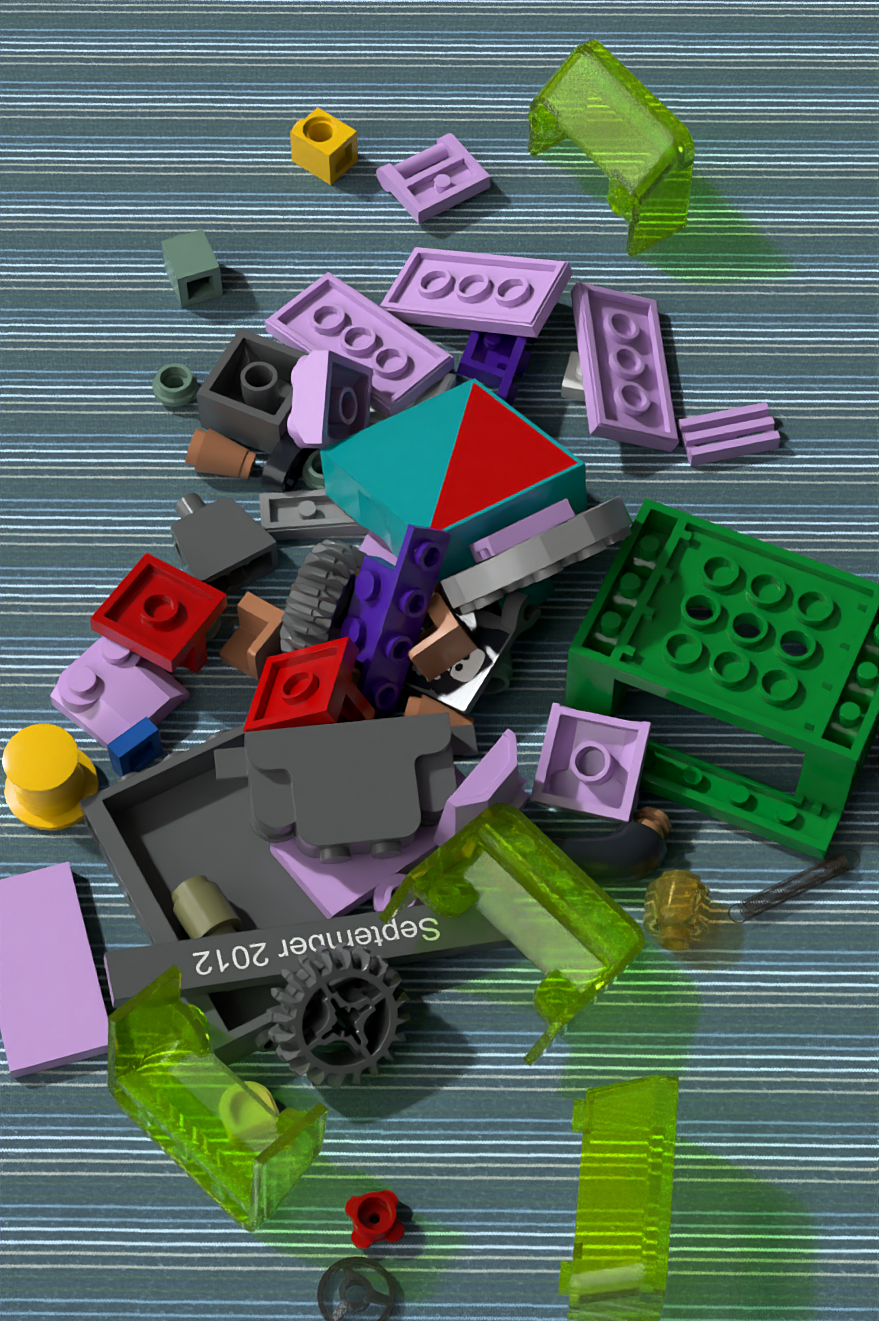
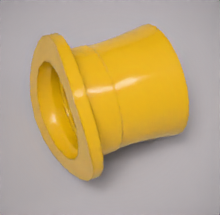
(47, 777)

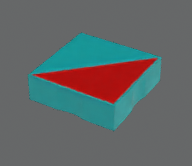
(454, 467)

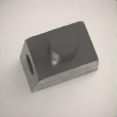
(222, 543)

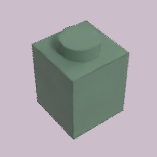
(192, 268)

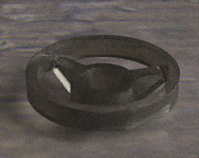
(350, 1280)

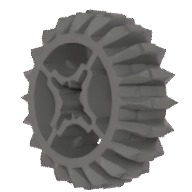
(320, 595)
(375, 995)

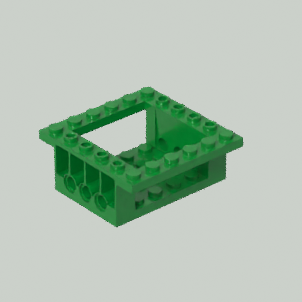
(809, 702)

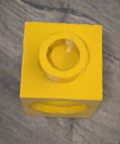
(324, 145)

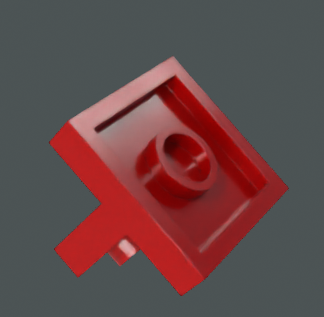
(161, 614)
(309, 689)

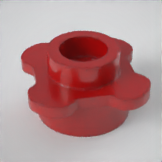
(374, 1203)

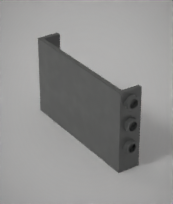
(186, 824)

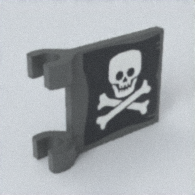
(493, 635)

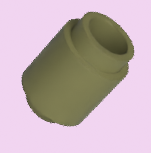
(204, 909)

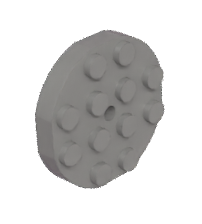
(539, 556)

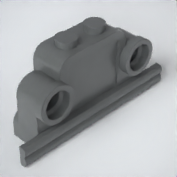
(349, 782)

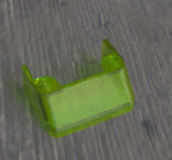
(625, 135)
(537, 903)
(202, 1109)
(622, 1201)

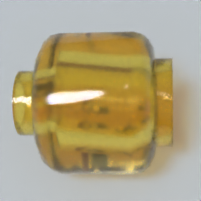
(677, 909)

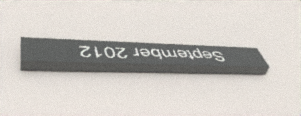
(261, 954)

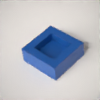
(135, 748)

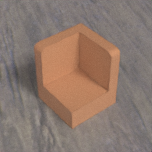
(255, 637)
(441, 643)

